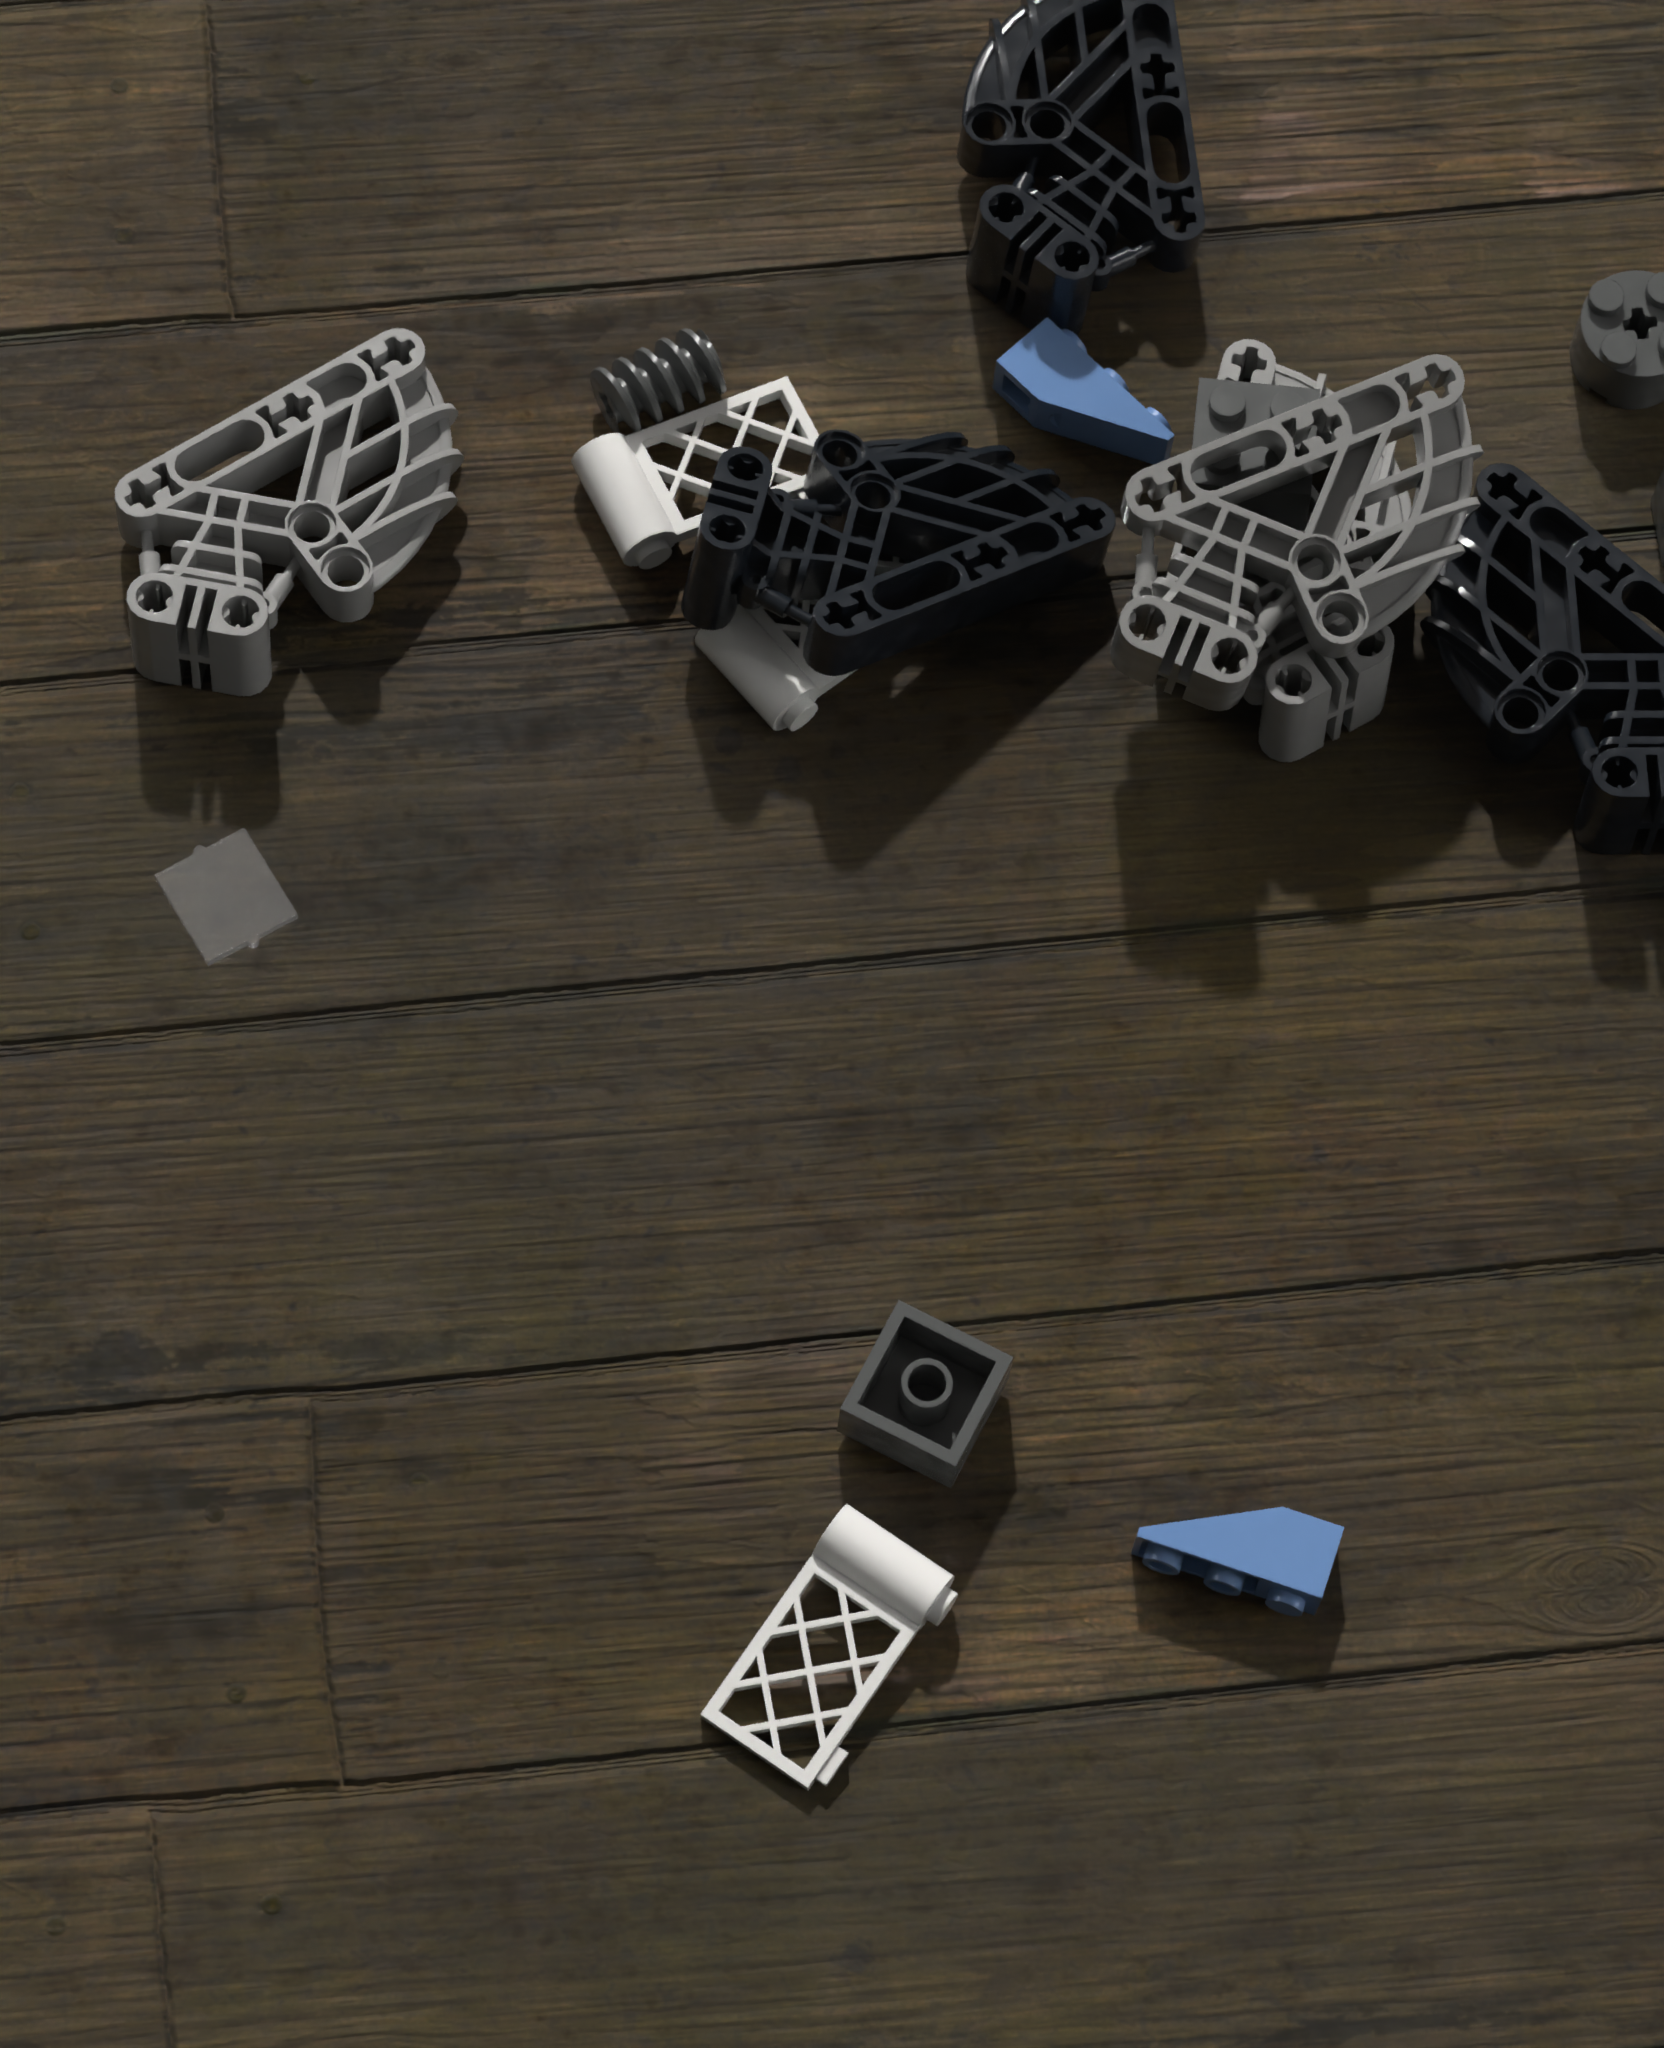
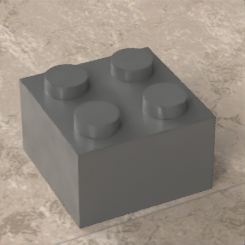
(1235, 405)
(924, 1394)

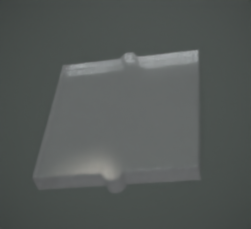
(226, 896)

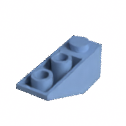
(1071, 395)
(1259, 1552)

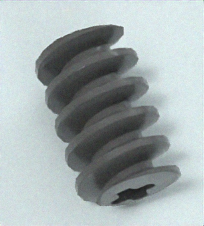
(657, 379)

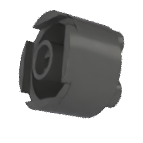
(1621, 340)

